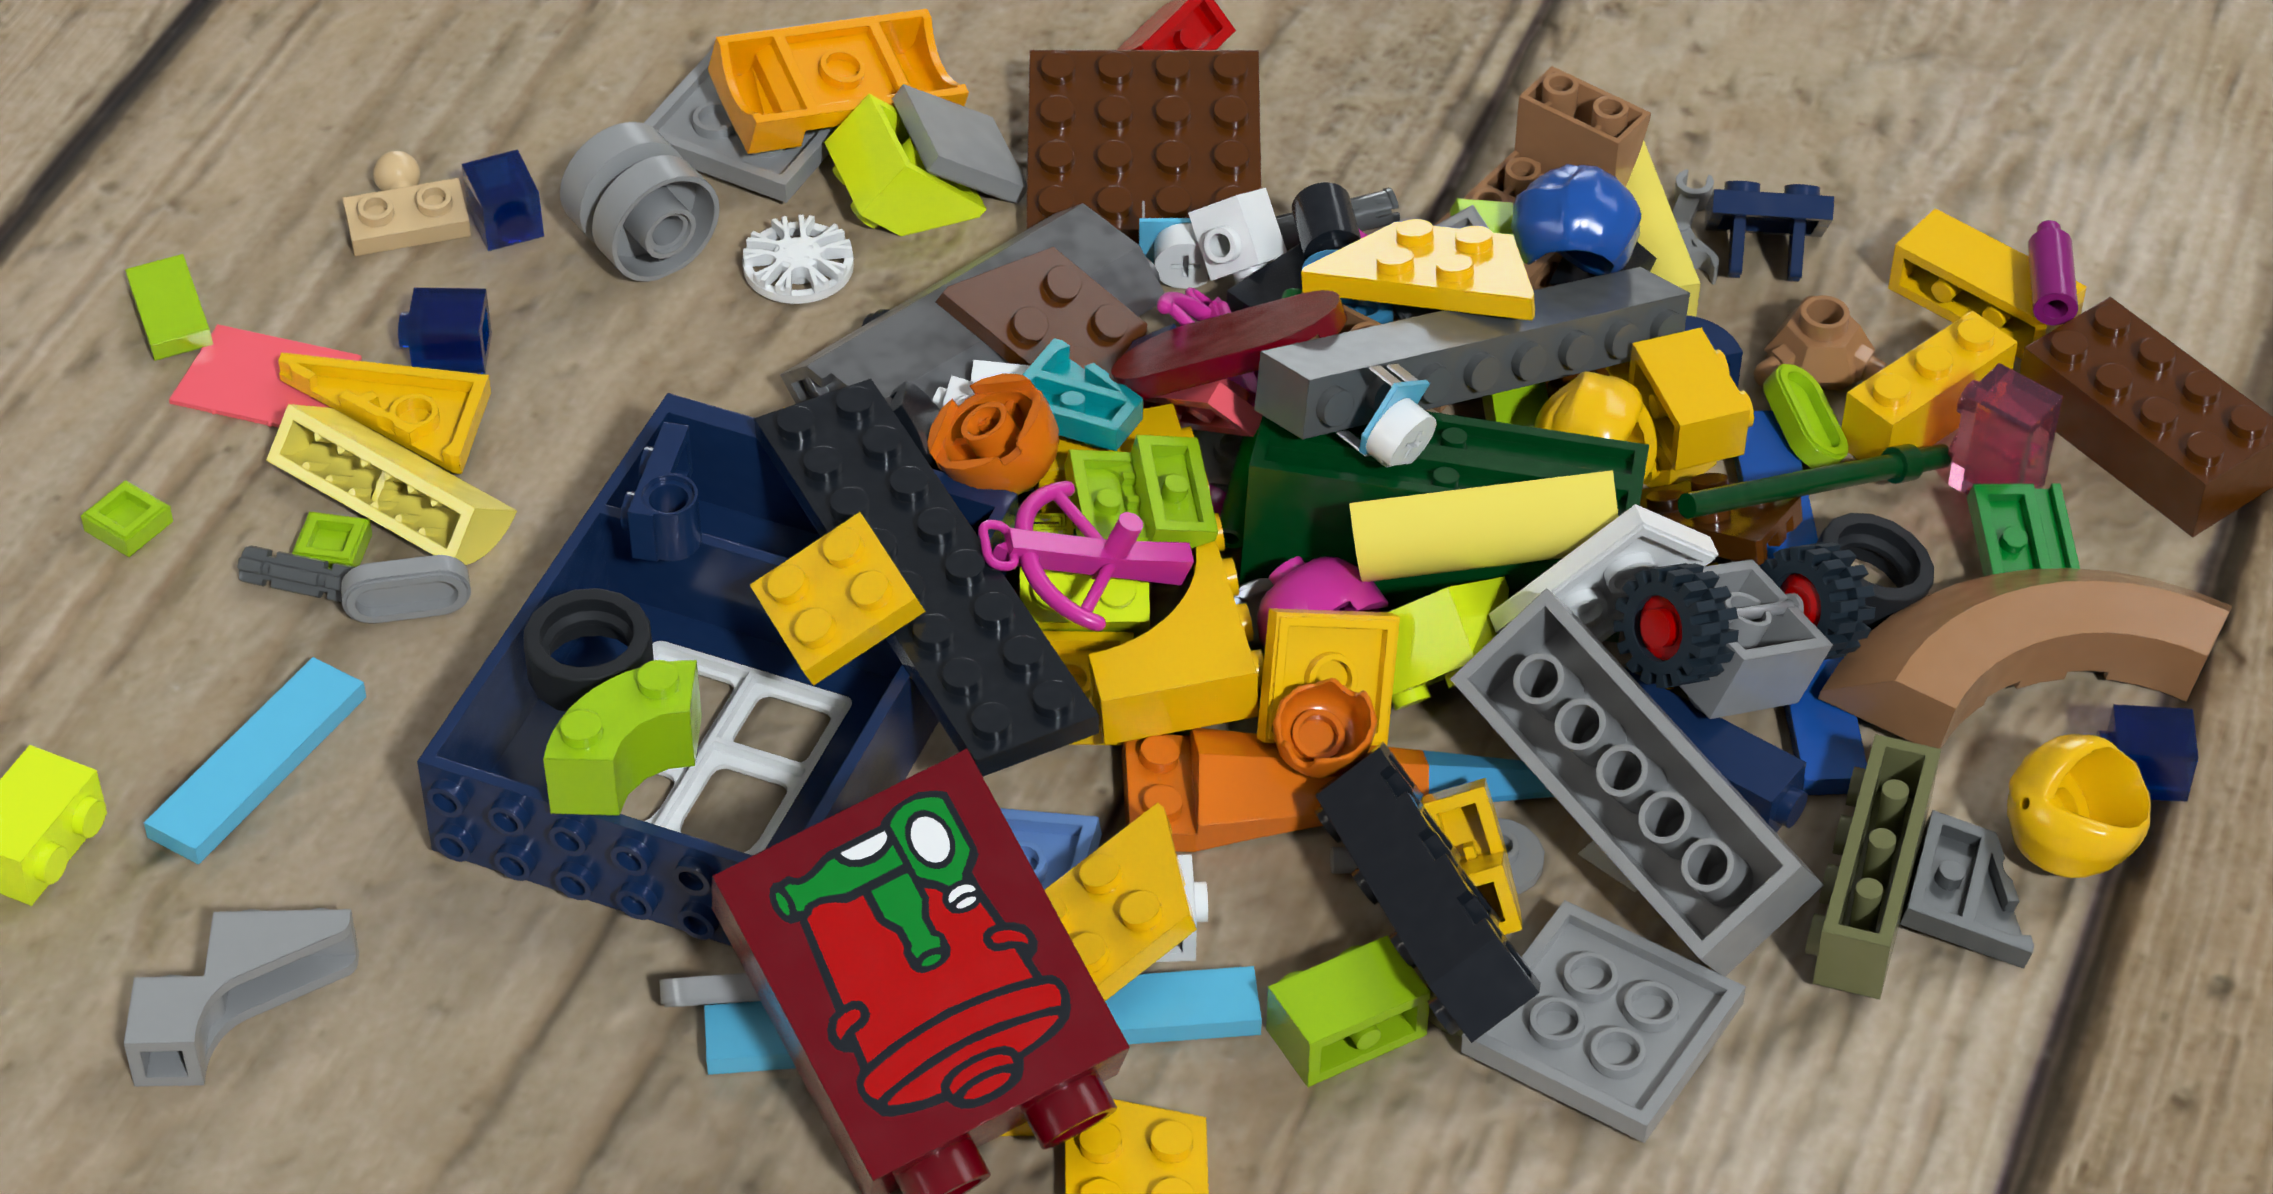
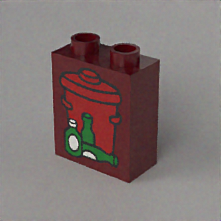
(922, 982)

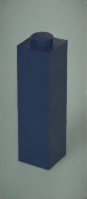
(1758, 770)

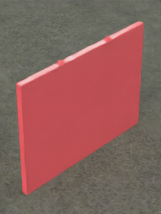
(242, 376)

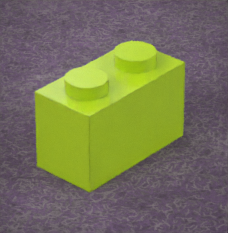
(1347, 1010)

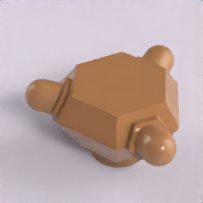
(1824, 343)

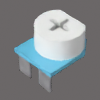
(1173, 250)
(1399, 425)

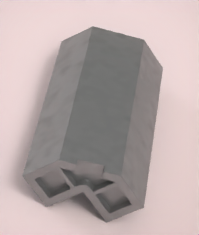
(928, 345)

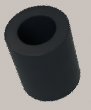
(1324, 218)

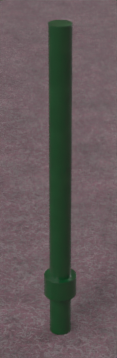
(1895, 465)

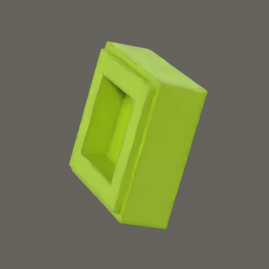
(127, 518)
(334, 538)

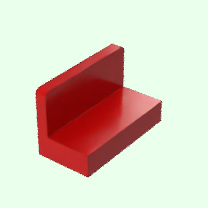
(1183, 27)

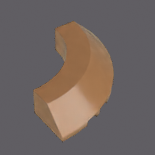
(2022, 628)

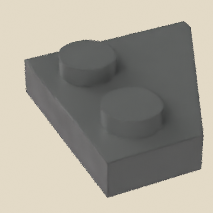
(1964, 891)

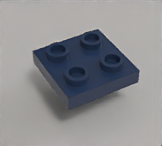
(1745, 209)

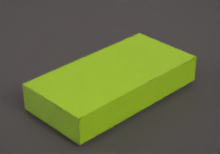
(169, 307)

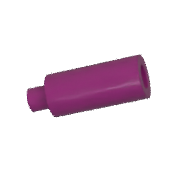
(2052, 274)

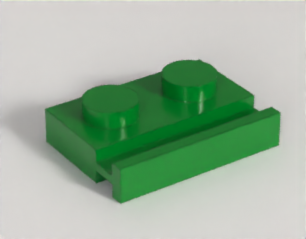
(2021, 527)

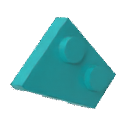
(1085, 400)

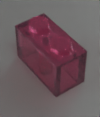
(2003, 431)

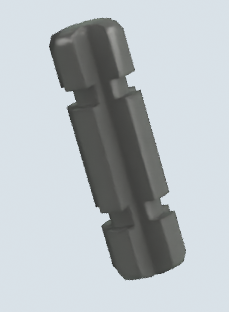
(292, 572)

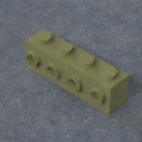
(1875, 866)

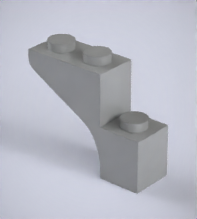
(250, 968)

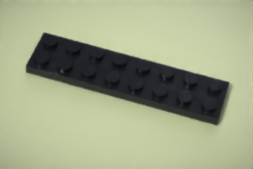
(977, 644)

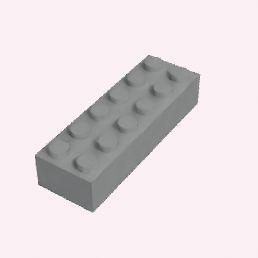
(1636, 783)

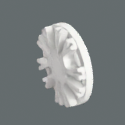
(798, 260)

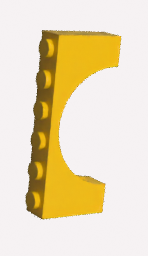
(1196, 660)

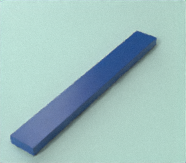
(1818, 731)

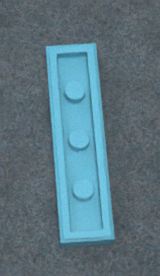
(254, 760)

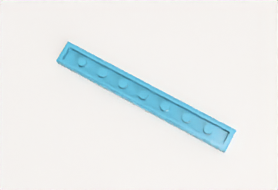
(1146, 1010)

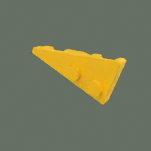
(414, 406)

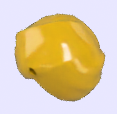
(1603, 409)
(2078, 806)

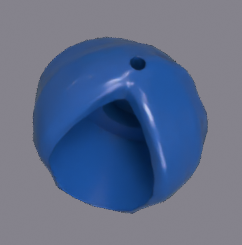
(1578, 215)

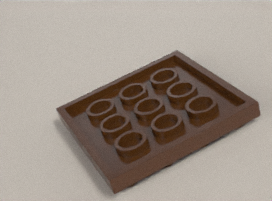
(1141, 130)

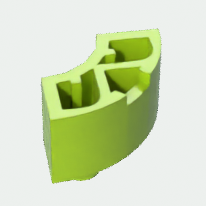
(622, 736)

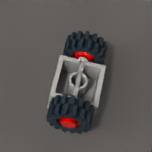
(1744, 631)

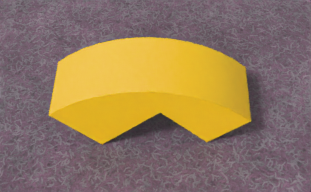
(1472, 826)

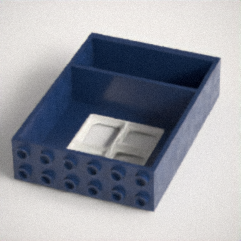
(486, 760)

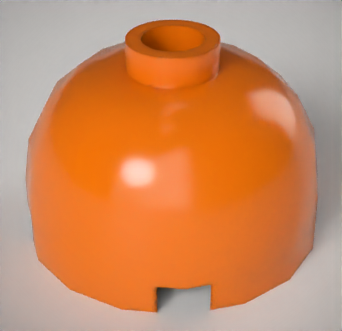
(996, 437)

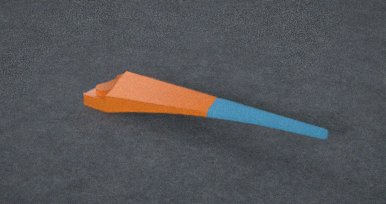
(1239, 789)

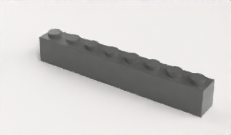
(1466, 356)

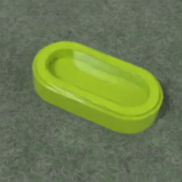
(1805, 416)

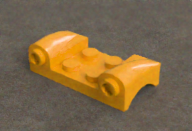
(818, 73)

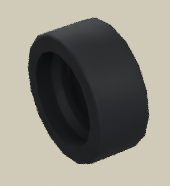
(1889, 550)
(576, 616)

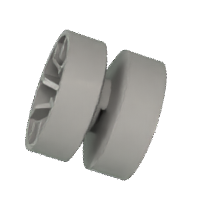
(639, 201)

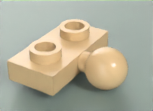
(403, 210)

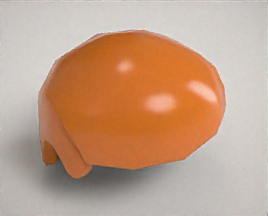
(1324, 728)

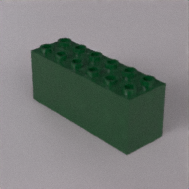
(1305, 487)

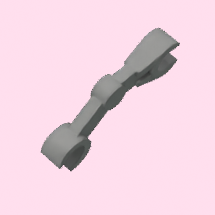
(1688, 202)

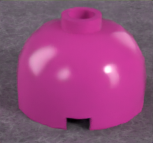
(1318, 585)

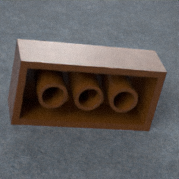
(2154, 416)

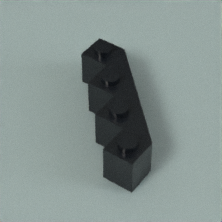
(1428, 897)

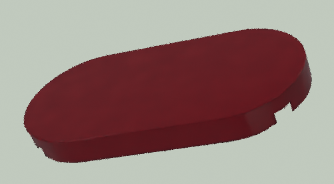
(1226, 343)

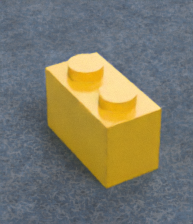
(1691, 398)

